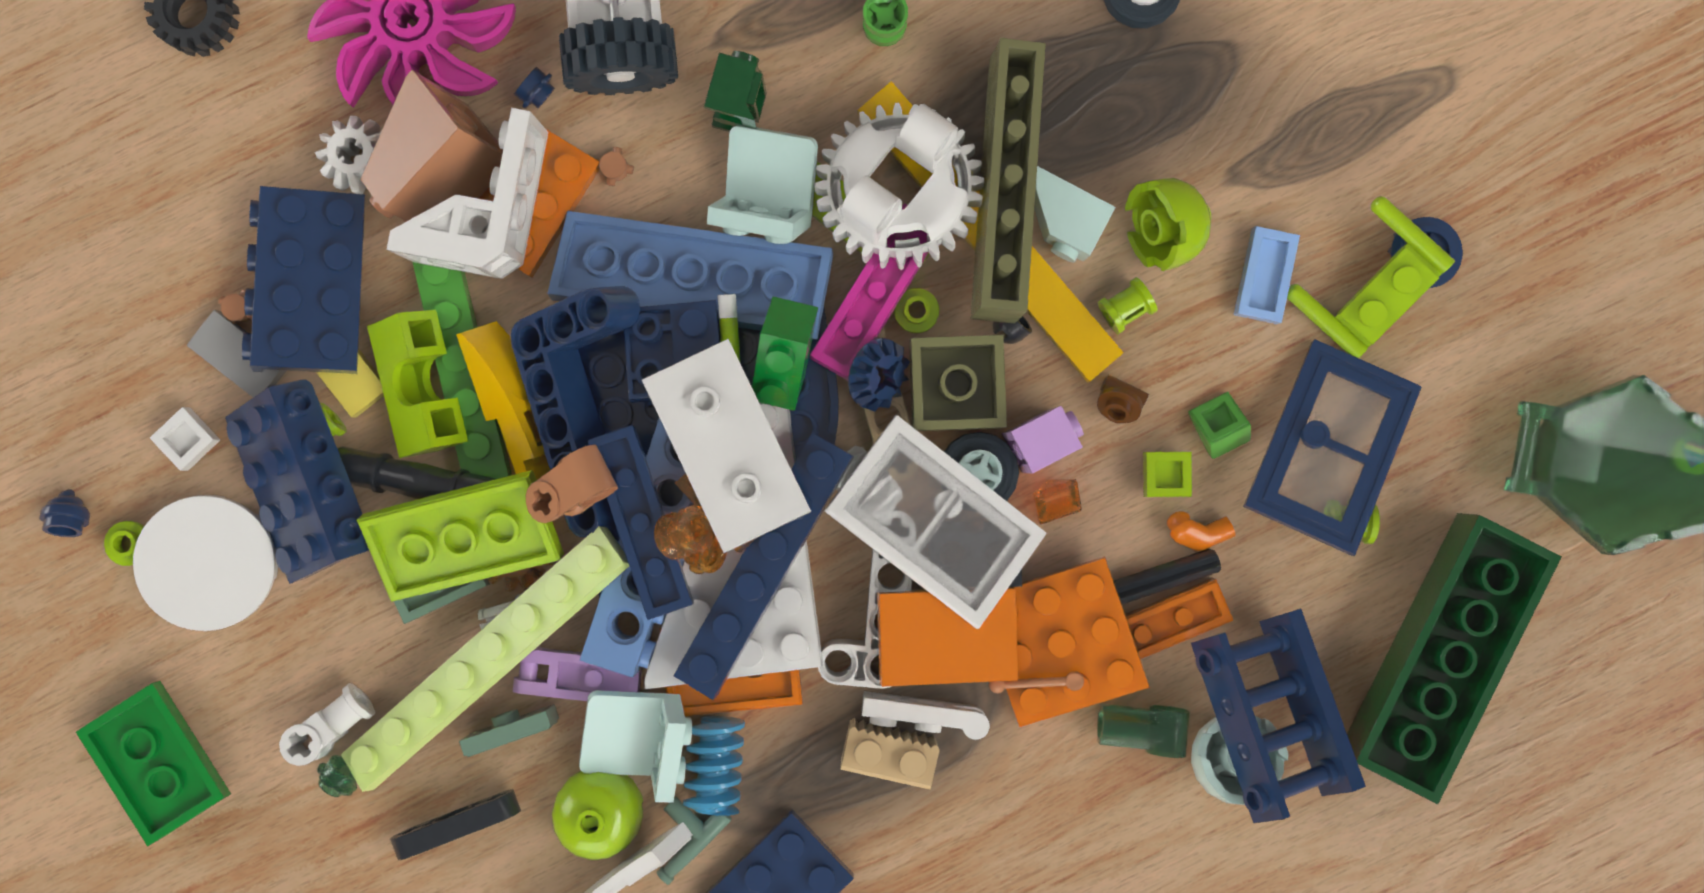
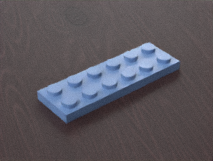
(687, 266)

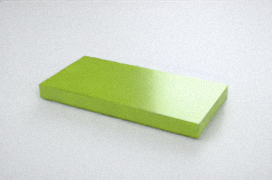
(458, 537)

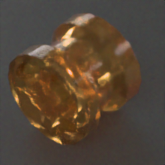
(683, 533)

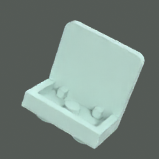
(767, 185)
(637, 737)

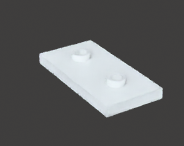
(726, 446)

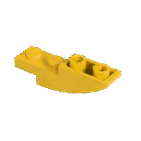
(503, 394)

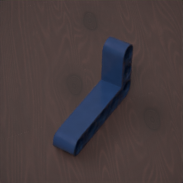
(556, 380)

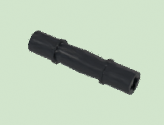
(403, 477)

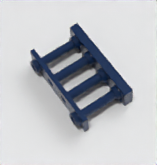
(1310, 702)

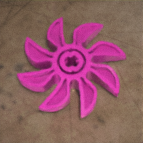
(409, 46)

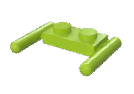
(1386, 293)

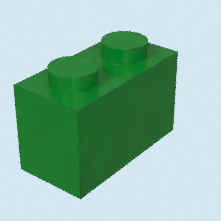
(783, 352)

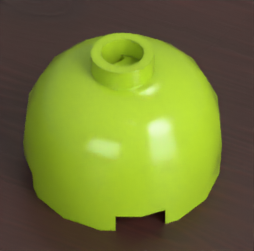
(1168, 221)
(613, 810)

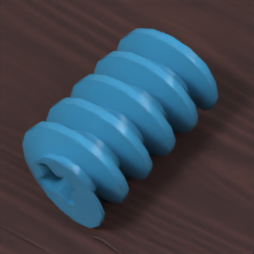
(715, 766)

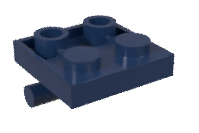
(665, 337)

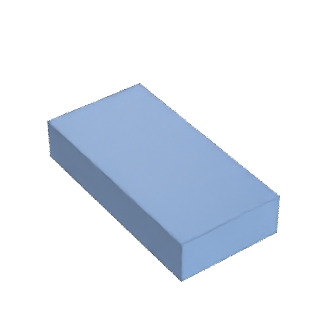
(1266, 275)

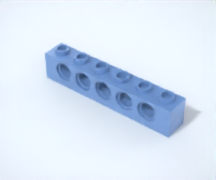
(605, 642)

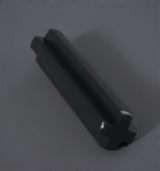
(1167, 575)

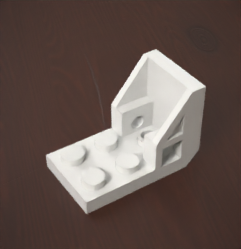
(454, 230)

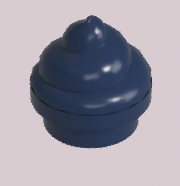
(64, 515)

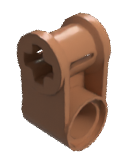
(571, 486)

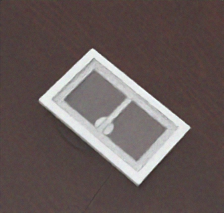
(935, 522)

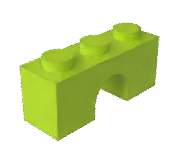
(403, 356)

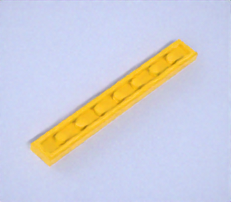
(1049, 298)

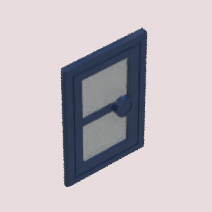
(1333, 447)

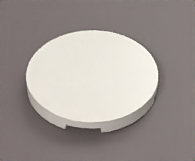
(204, 562)

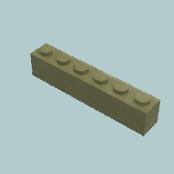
(1009, 181)

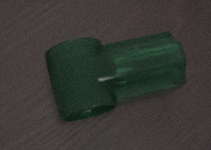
(1157, 730)

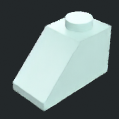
(1069, 216)

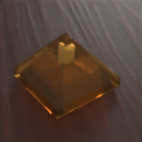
(1057, 500)

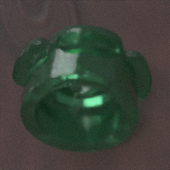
(336, 777)

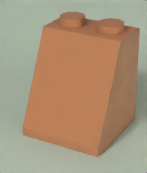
(429, 152)

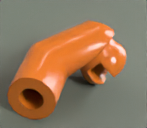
(1199, 536)

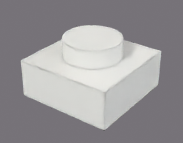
(185, 439)

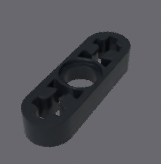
(455, 824)

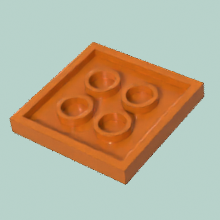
(1071, 625)

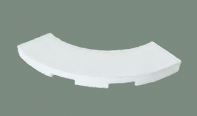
(643, 861)

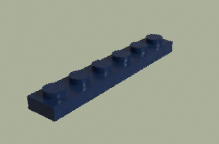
(760, 574)

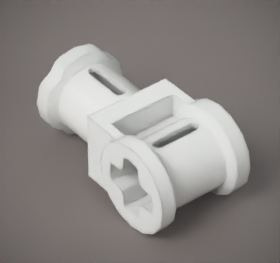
(325, 727)

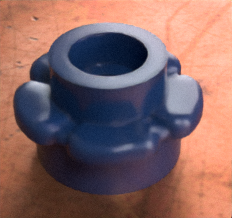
(535, 88)

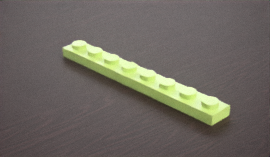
(486, 658)

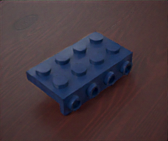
(305, 281)
(297, 479)

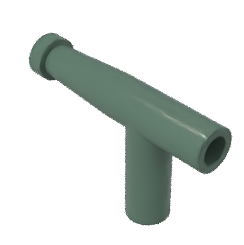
(702, 835)

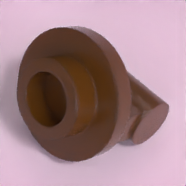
(1120, 400)

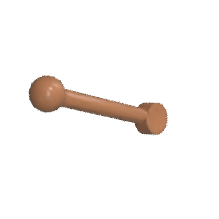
(1073, 681)

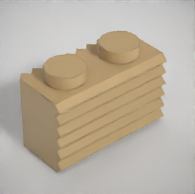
(890, 754)

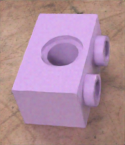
(1044, 439)

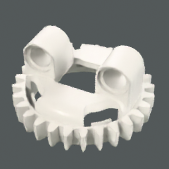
(872, 211)

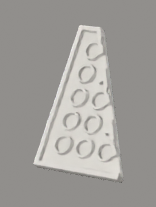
(789, 628)

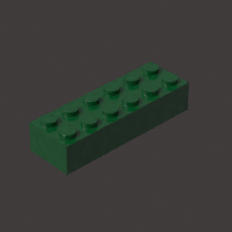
(1450, 654)

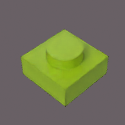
(1167, 474)

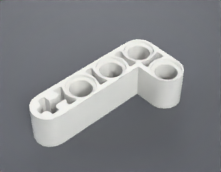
(862, 651)

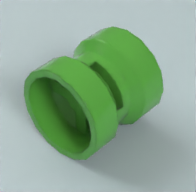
(887, 13)

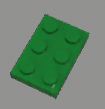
(153, 763)

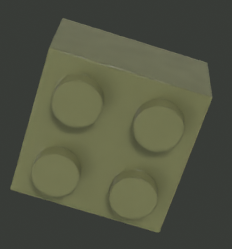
(957, 383)

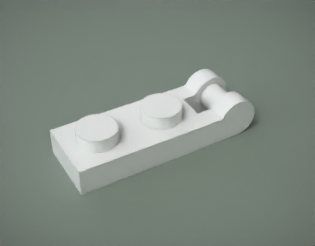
(925, 713)

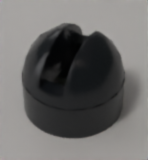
(1014, 332)

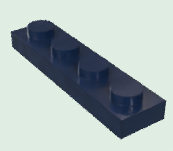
(635, 513)

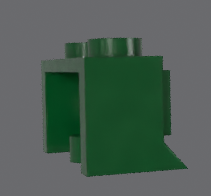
(736, 91)

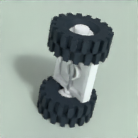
(617, 47)

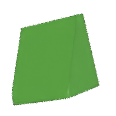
(1220, 425)

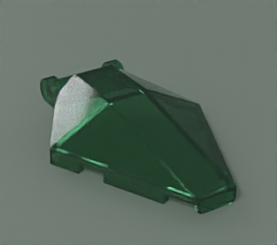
(1615, 464)

